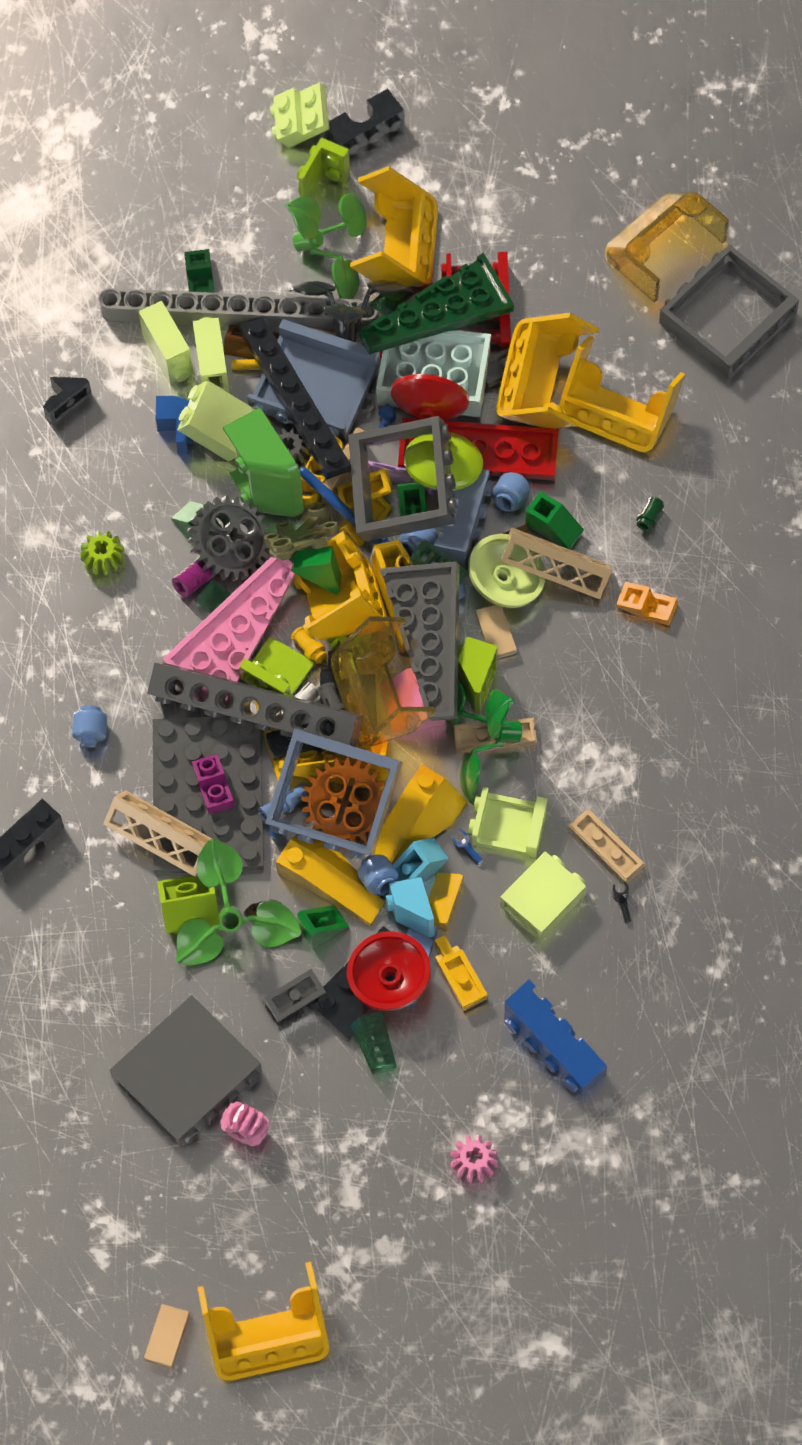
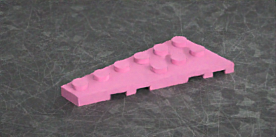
(235, 626)

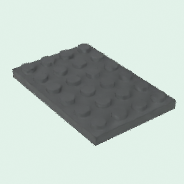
(178, 792)

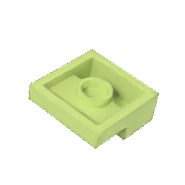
(300, 114)

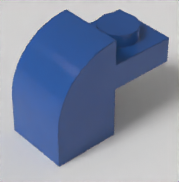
(167, 419)

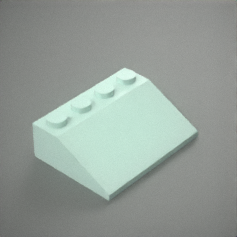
(450, 355)

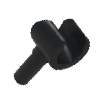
(622, 899)

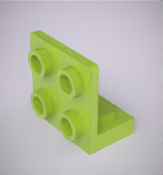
(323, 159)
(276, 668)

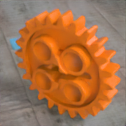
(321, 792)

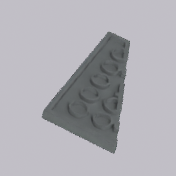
(430, 604)

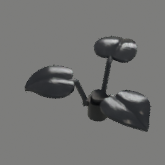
(347, 318)

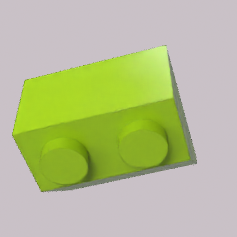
(476, 670)
(185, 900)

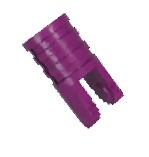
(191, 578)

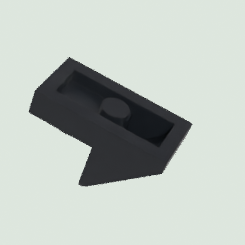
(69, 394)

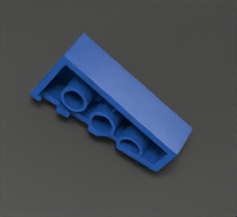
(553, 1039)

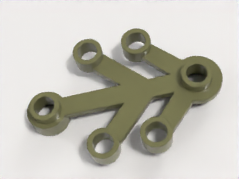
(304, 536)

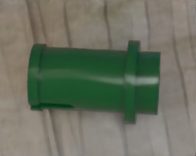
(647, 520)

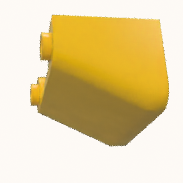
(356, 601)

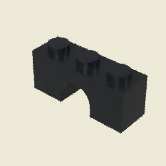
(384, 115)
(35, 826)

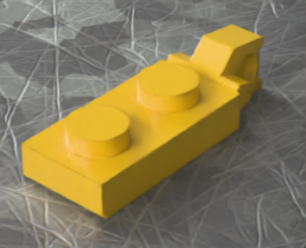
(459, 974)

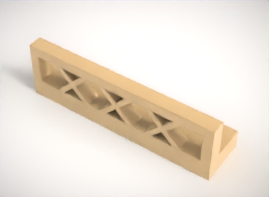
(560, 554)
(157, 822)

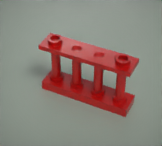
(503, 335)

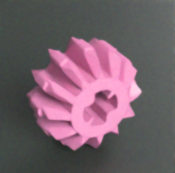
(245, 1124)
(483, 1164)

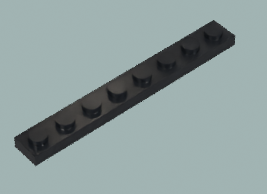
(295, 398)

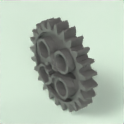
(231, 515)

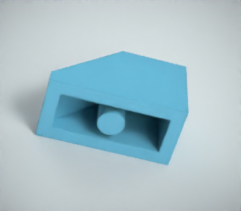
(420, 859)
(411, 905)

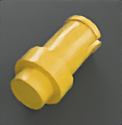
(313, 649)

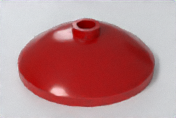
(429, 396)
(385, 956)

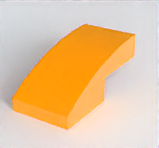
(647, 605)

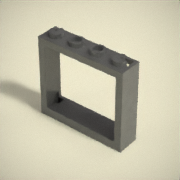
(732, 258)
(361, 486)

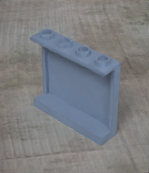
(331, 370)

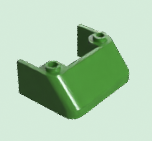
(265, 469)

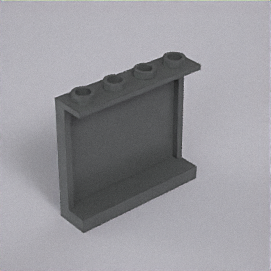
(187, 1070)

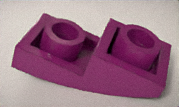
(213, 784)

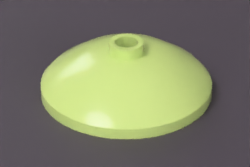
(486, 566)

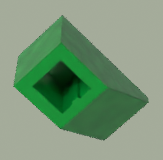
(553, 521)

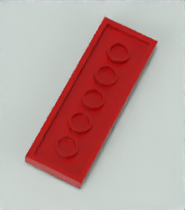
(506, 448)

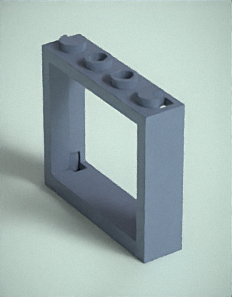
(307, 834)

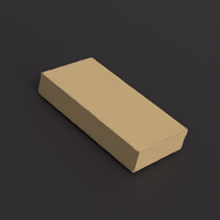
(496, 630)
(166, 1336)

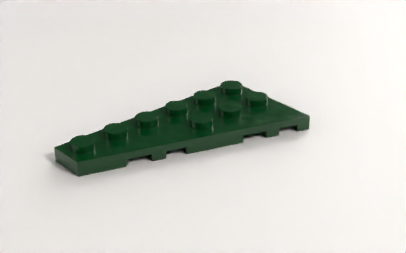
(448, 304)

